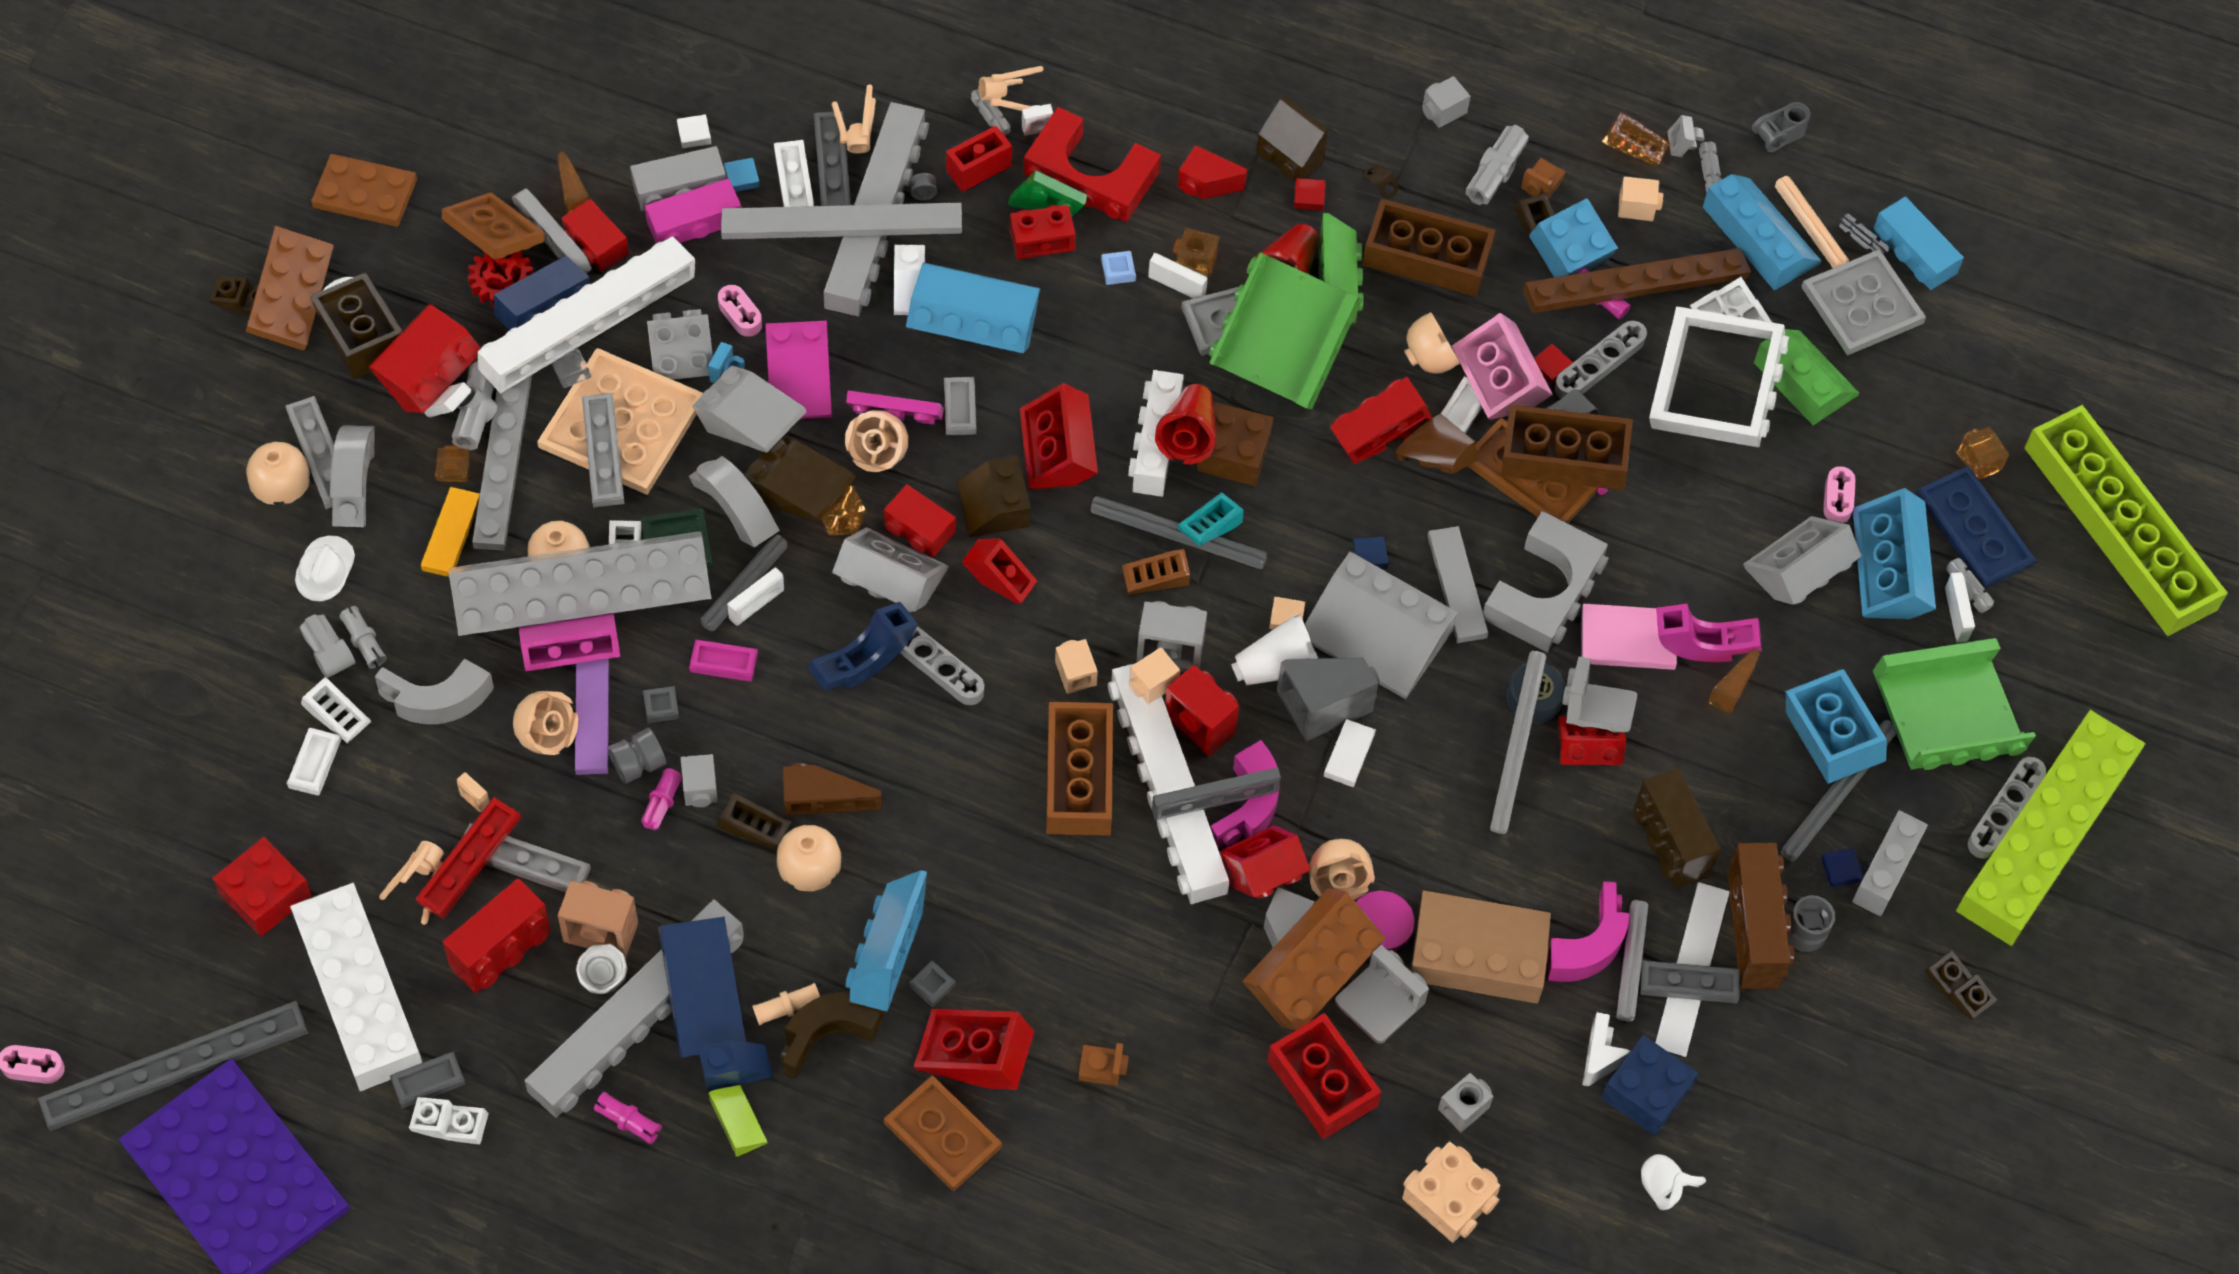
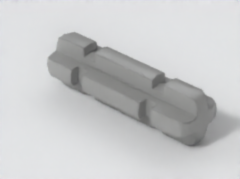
(990, 113)
(1710, 163)
(1974, 589)

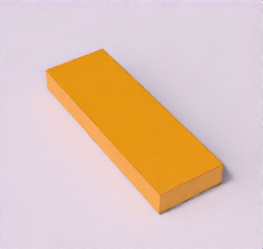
(450, 531)

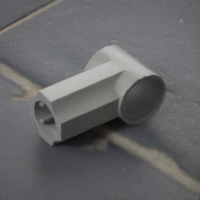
(329, 652)

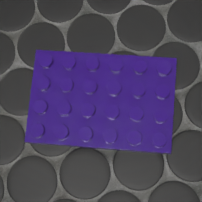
(234, 1173)

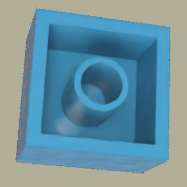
(1573, 240)

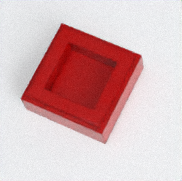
(1309, 194)
(1552, 363)

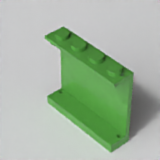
(1284, 330)
(1949, 705)

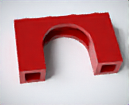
(1112, 193)

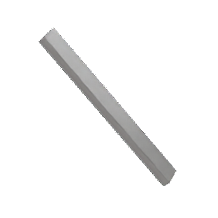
(841, 220)

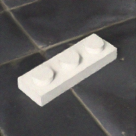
(793, 174)

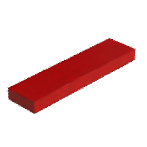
(468, 858)

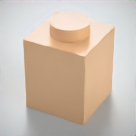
(1639, 199)
(1076, 665)
(1153, 675)

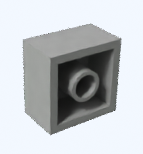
(1173, 629)

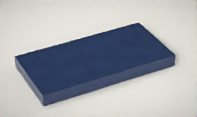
(1976, 527)
(701, 984)

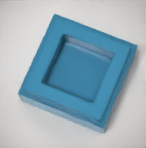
(742, 174)

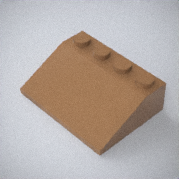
(1481, 946)

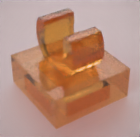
(452, 464)

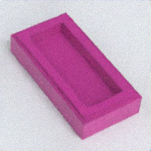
(723, 660)

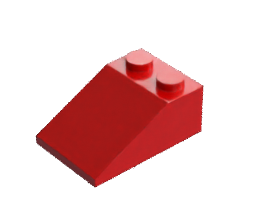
(976, 1047)

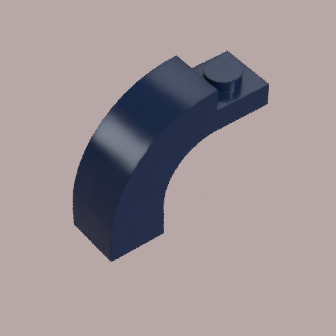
(869, 653)

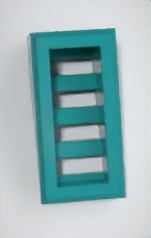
(1219, 505)

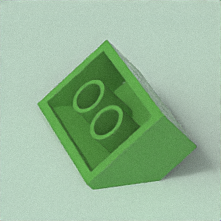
(1339, 257)
(1808, 378)

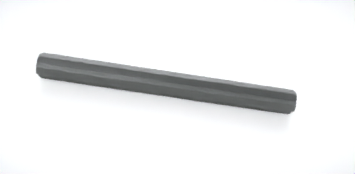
(1169, 529)
(1827, 806)

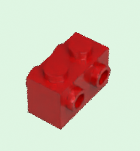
(1042, 231)

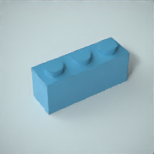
(1918, 243)

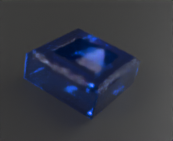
(1842, 867)

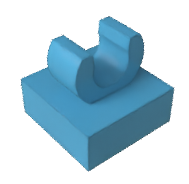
(723, 360)

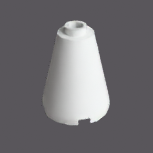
(1263, 658)

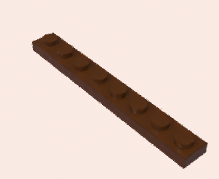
(1636, 280)

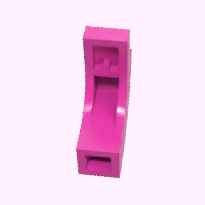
(1704, 640)
(1257, 811)
(1585, 957)

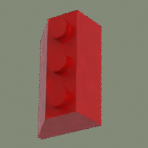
(425, 359)
(1058, 439)

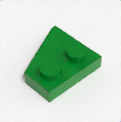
(1043, 191)

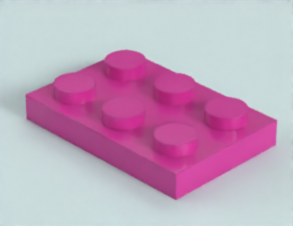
(922, 411)

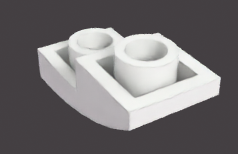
(448, 1122)

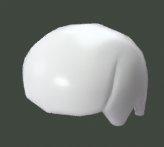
(601, 969)

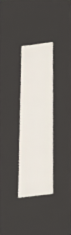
(1696, 949)

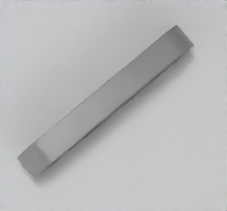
(554, 235)
(1598, 358)
(939, 657)
(2005, 806)

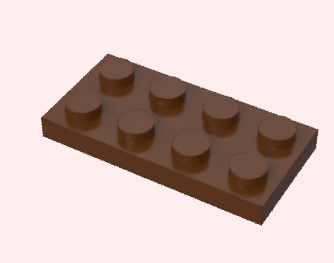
(290, 275)
(1553, 498)

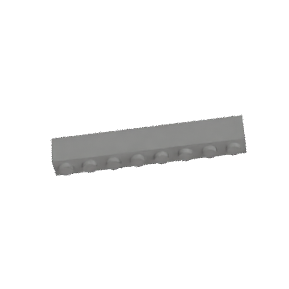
(882, 185)
(613, 1029)

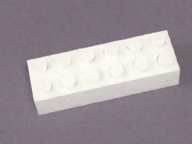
(356, 986)

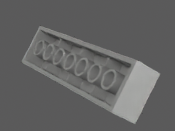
(579, 583)

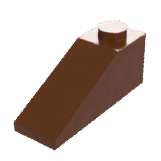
(820, 791)

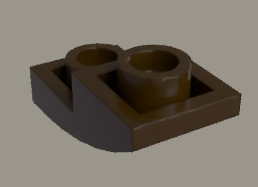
(233, 294)
(1958, 985)

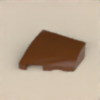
(1439, 445)

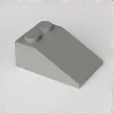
(747, 410)

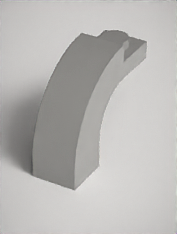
(349, 474)
(737, 498)
(440, 702)

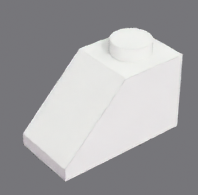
(907, 266)

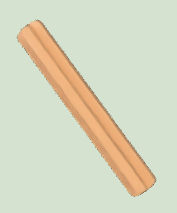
(1811, 222)

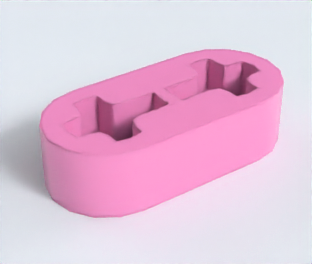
(744, 306)
(1845, 495)
(30, 1071)

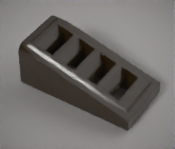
(1524, 208)
(758, 813)

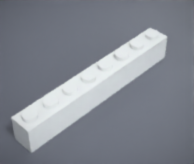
(585, 314)
(1166, 771)

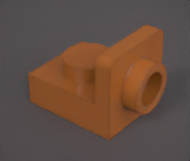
(1542, 178)
(1103, 1064)

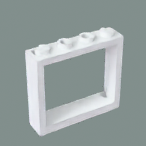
(1707, 428)

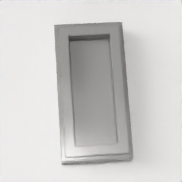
(960, 406)

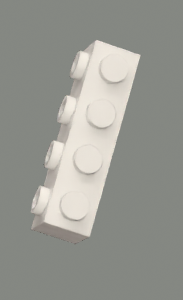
(1151, 465)

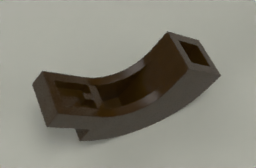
(824, 1017)

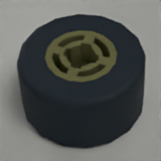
(1549, 695)

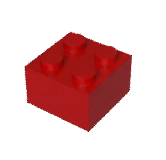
(1202, 710)
(1265, 862)
(262, 886)

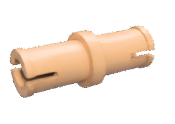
(785, 1004)

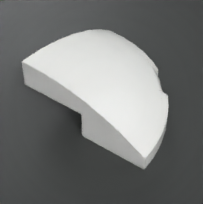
(1734, 301)

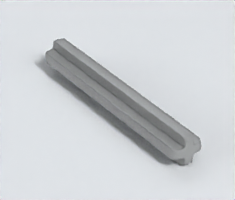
(1632, 961)

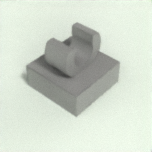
(1684, 136)

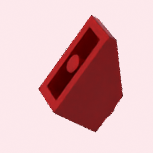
(1210, 175)
(999, 569)

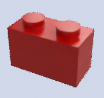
(979, 158)
(595, 235)
(919, 521)

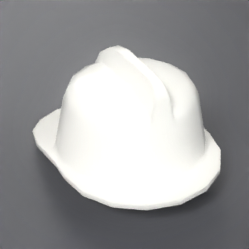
(324, 568)

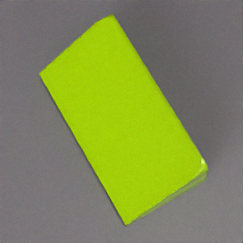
(737, 1119)

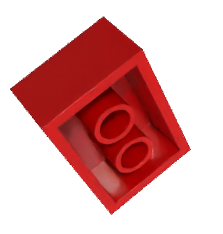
(497, 936)
(1324, 1076)

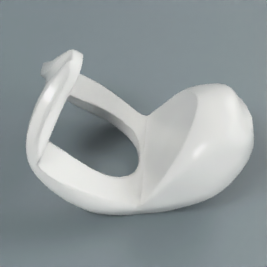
(1661, 1176)

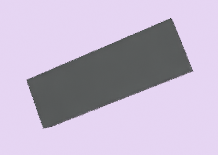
(1689, 981)

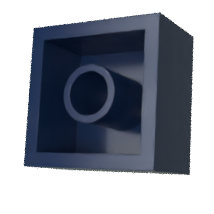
(1649, 1085)

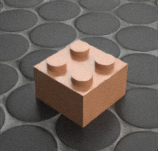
(597, 916)

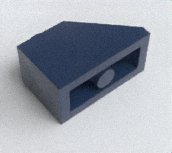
(733, 1064)

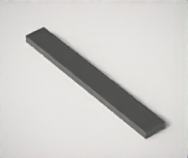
(172, 1066)

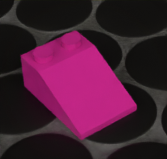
(801, 364)

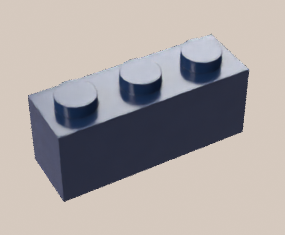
(538, 292)

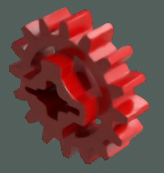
(497, 274)

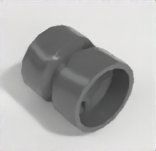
(637, 755)
(1810, 923)

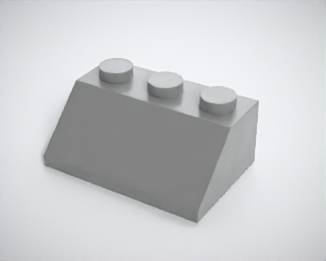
(1804, 559)
(888, 569)

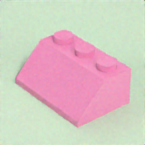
(1501, 367)

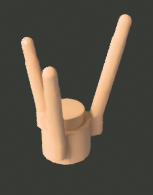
(995, 87)
(859, 134)
(423, 861)

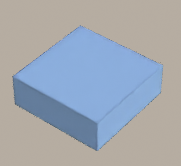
(1118, 267)

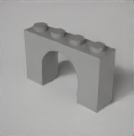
(1542, 619)

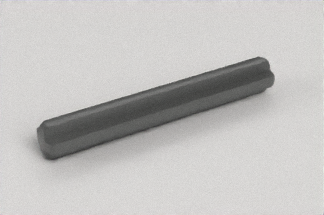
(750, 575)

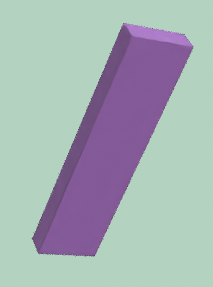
(593, 717)

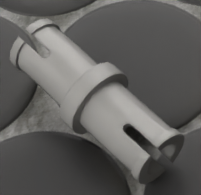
(363, 637)

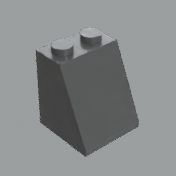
(1326, 692)

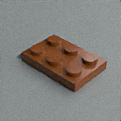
(364, 190)
(493, 225)
(942, 1133)

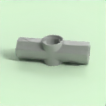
(1497, 165)

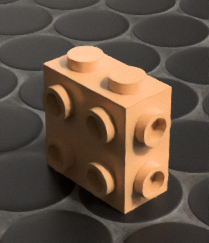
(1451, 1191)

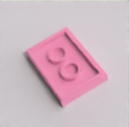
(1623, 637)

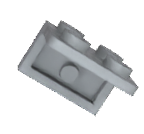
(680, 345)
(1595, 704)
(1383, 995)

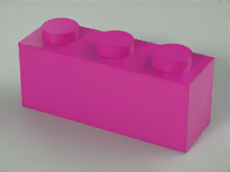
(691, 213)
(569, 642)

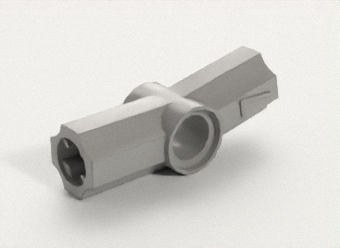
(474, 410)

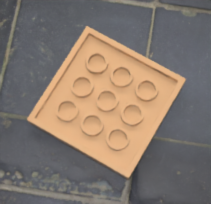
(649, 417)

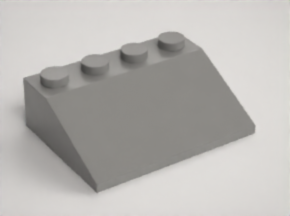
(1379, 620)

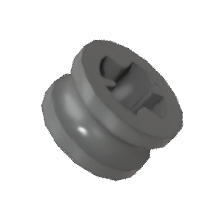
(923, 186)

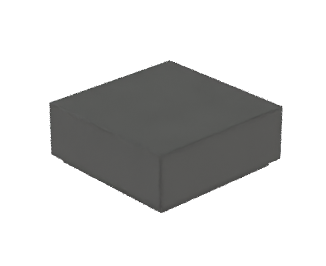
(661, 704)
(932, 983)

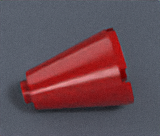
(1295, 247)
(1188, 426)

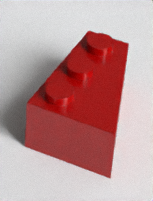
(1381, 420)

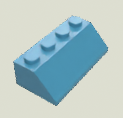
(1759, 230)
(973, 308)
(1894, 557)
(887, 942)

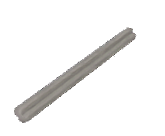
(1518, 742)

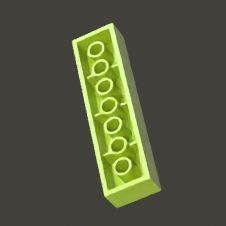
(2125, 520)
(2050, 828)

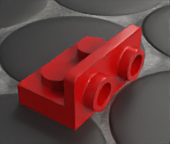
(1590, 745)

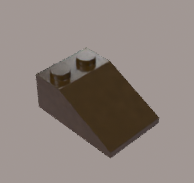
(356, 322)
(798, 479)

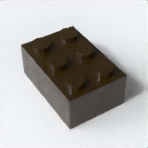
(1676, 829)

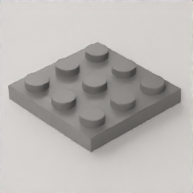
(1863, 302)

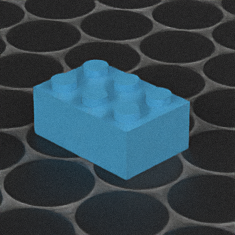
(1836, 726)

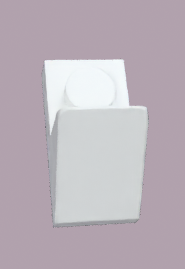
(1602, 1057)

